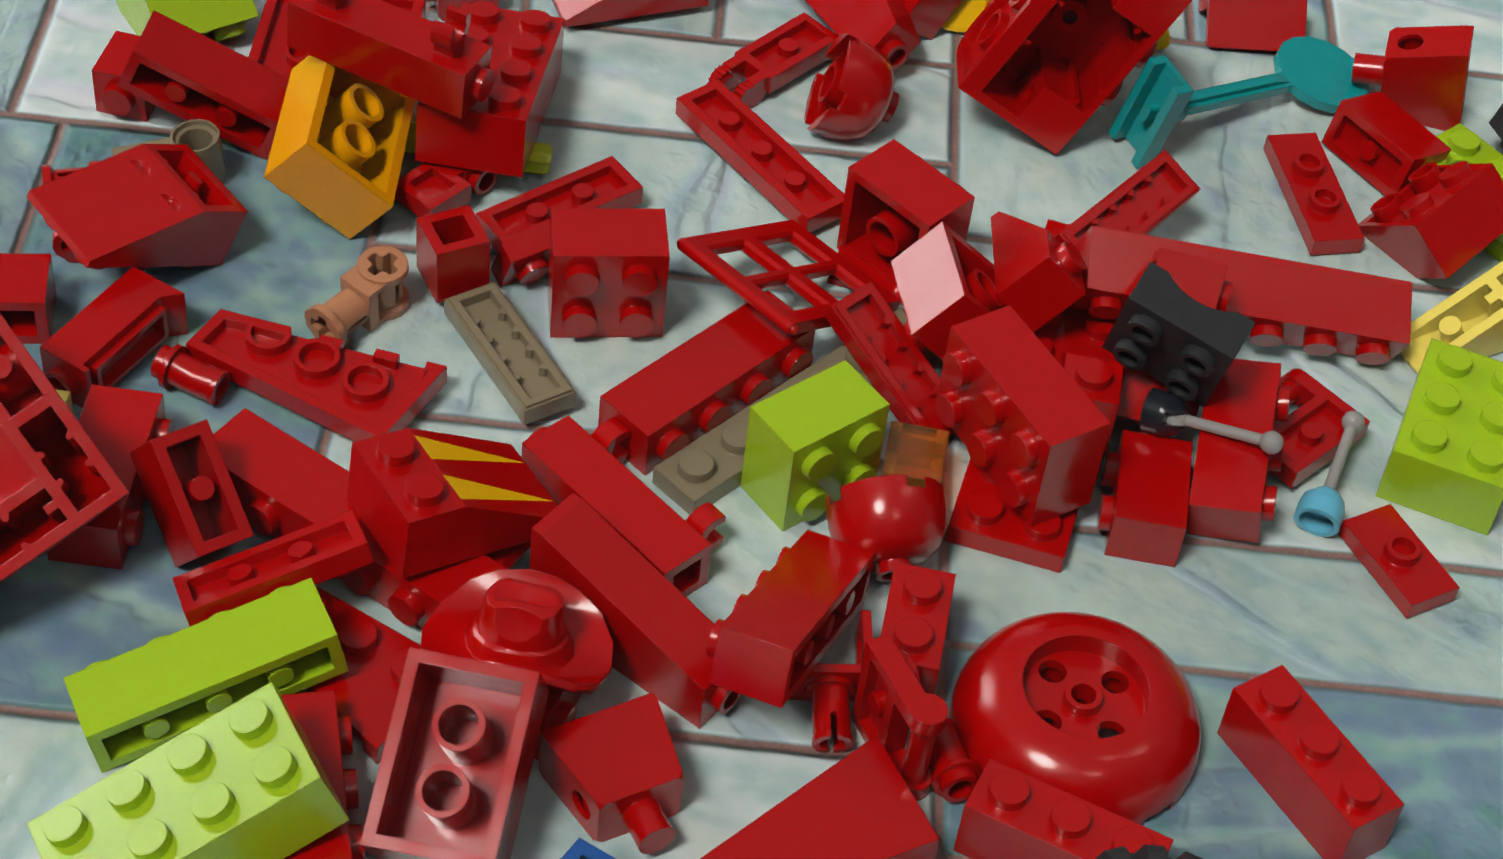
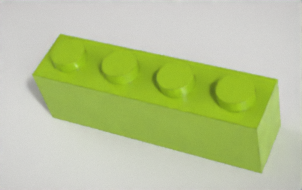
(192, 674)

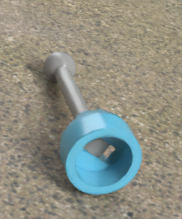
(1322, 508)

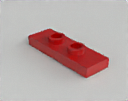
(1313, 194)
(1139, 202)
(887, 356)

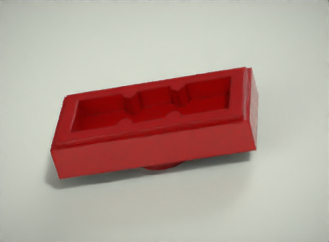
(1398, 561)

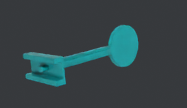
(1161, 96)

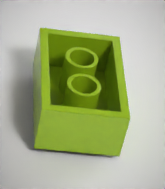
(1450, 440)

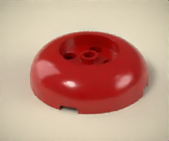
(1082, 657)

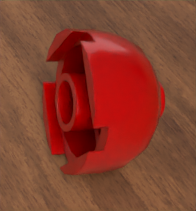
(852, 92)
(890, 519)

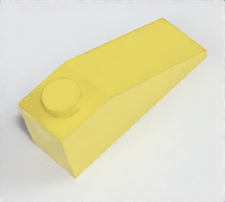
(1465, 319)

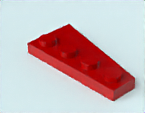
(318, 376)
(375, 667)

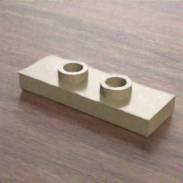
(510, 353)

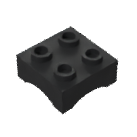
(1176, 337)

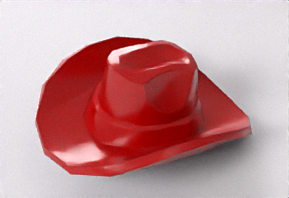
(527, 624)

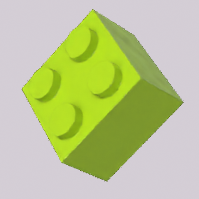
(812, 443)

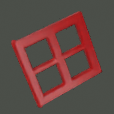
(754, 242)

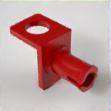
(831, 689)

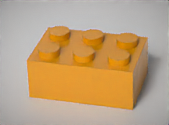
(339, 145)

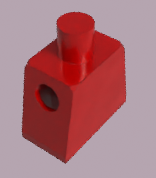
(1422, 72)
(617, 772)

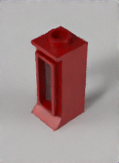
(113, 334)

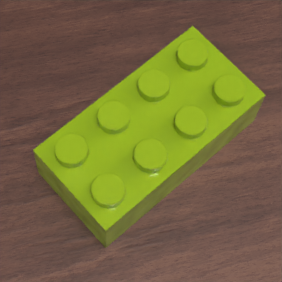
(218, 791)

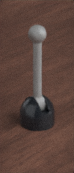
(1168, 415)

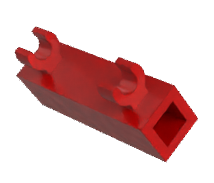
(396, 49)
(591, 466)

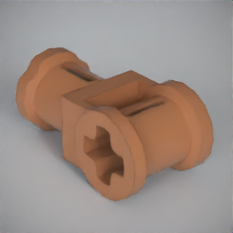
(367, 297)

